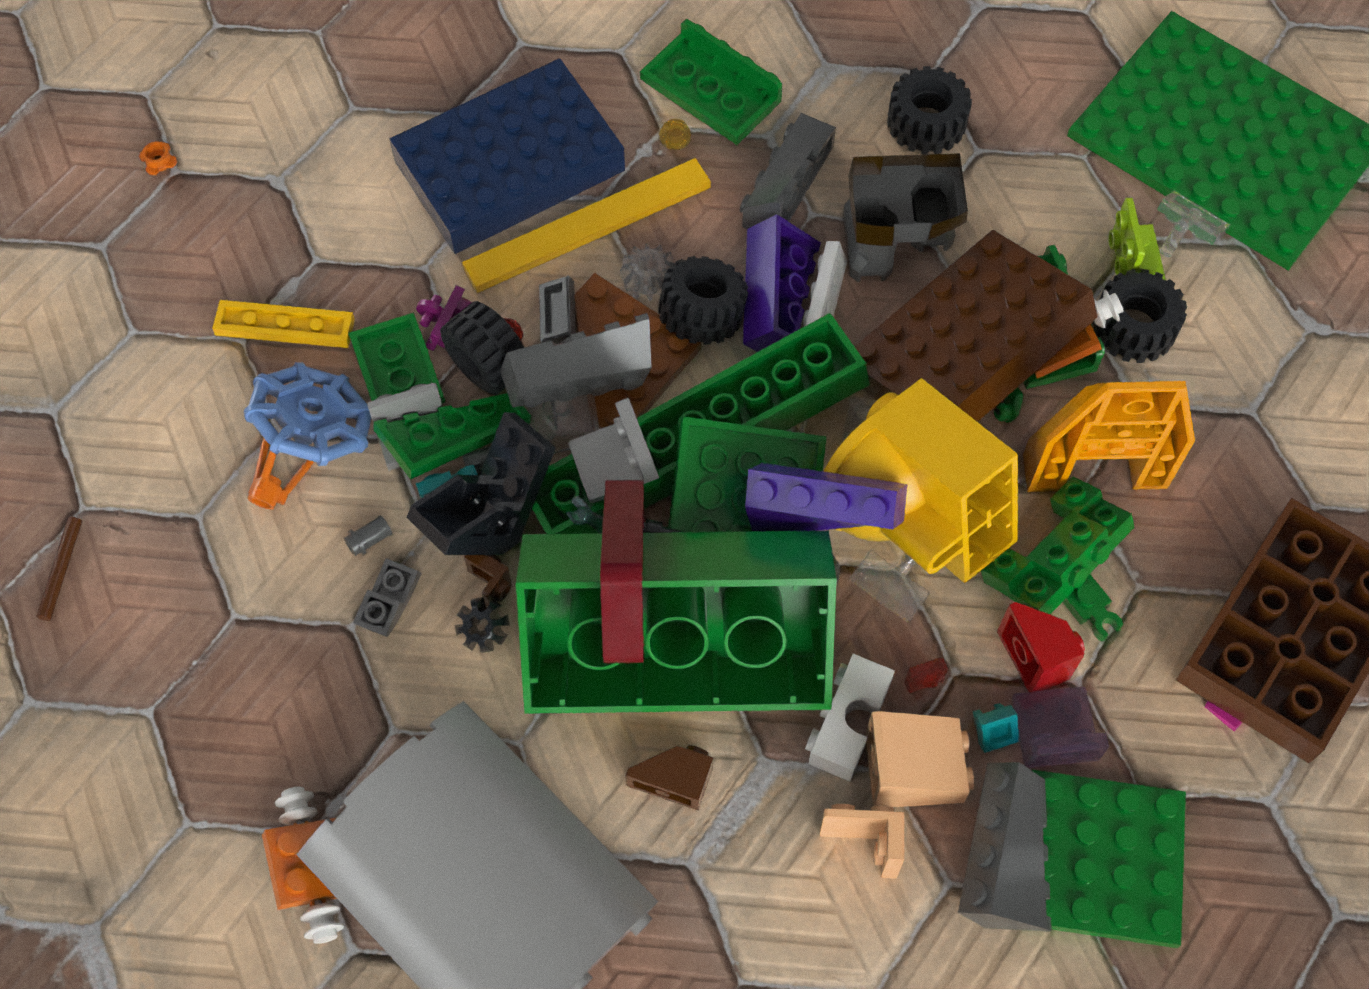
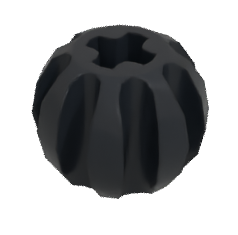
(472, 618)

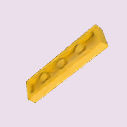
(283, 323)

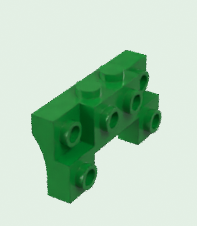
(1066, 554)

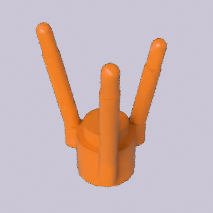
(265, 487)

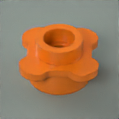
(157, 157)

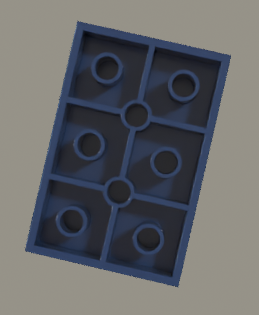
(507, 155)

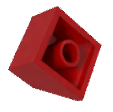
(1040, 646)

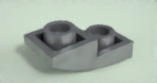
(388, 598)

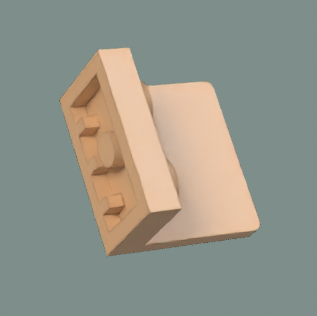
(878, 824)

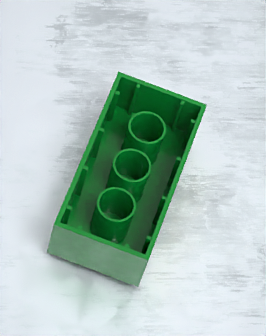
(723, 624)

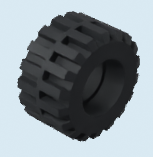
(929, 90)
(1156, 299)
(702, 300)
(478, 345)

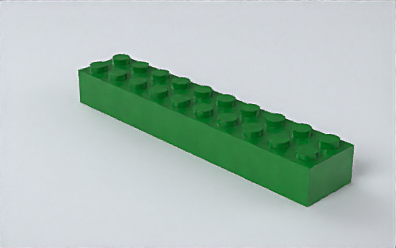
(765, 390)

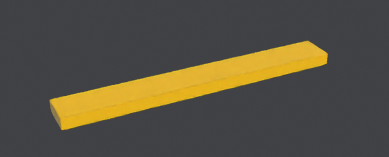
(586, 225)

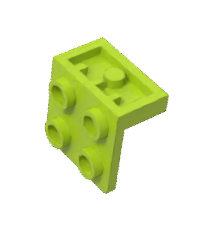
(1134, 243)

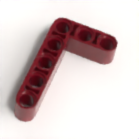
(622, 572)

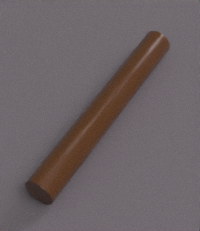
(59, 569)

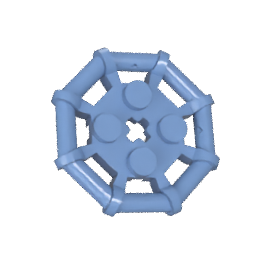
(304, 426)

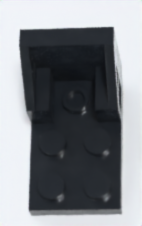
(500, 495)

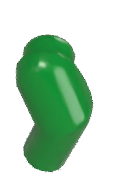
(1010, 408)

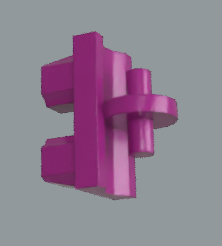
(432, 311)

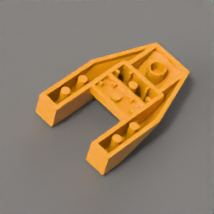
(1115, 421)

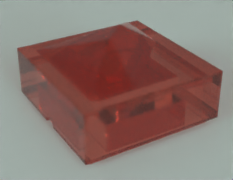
(926, 675)

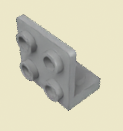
(420, 399)
(613, 454)

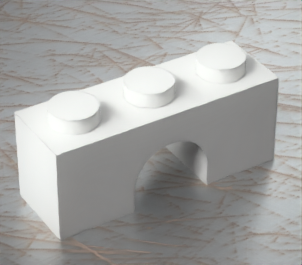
(836, 745)

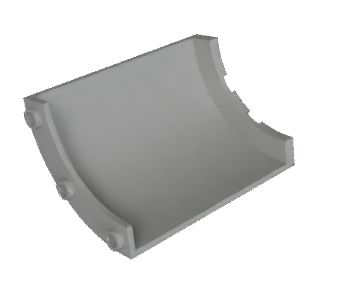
(475, 867)

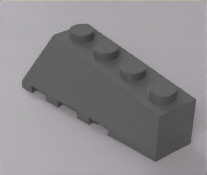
(790, 171)
(579, 365)
(1007, 852)

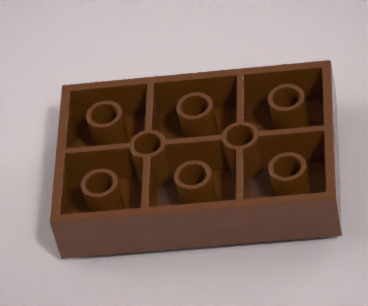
(979, 327)
(1290, 634)

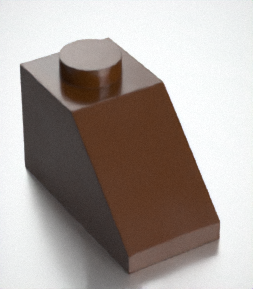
(674, 775)

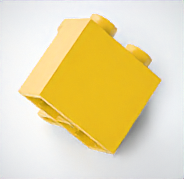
(957, 477)

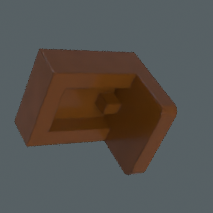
(492, 571)

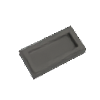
(557, 310)

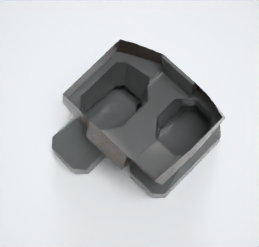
(901, 201)

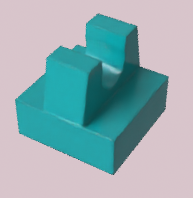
(996, 727)

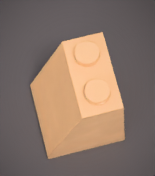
(917, 760)

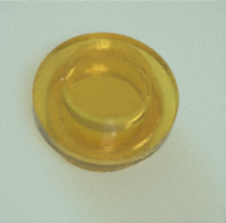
(675, 134)

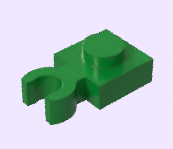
(1090, 603)

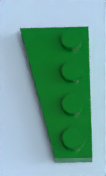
(440, 437)

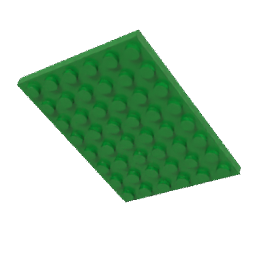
(1228, 137)

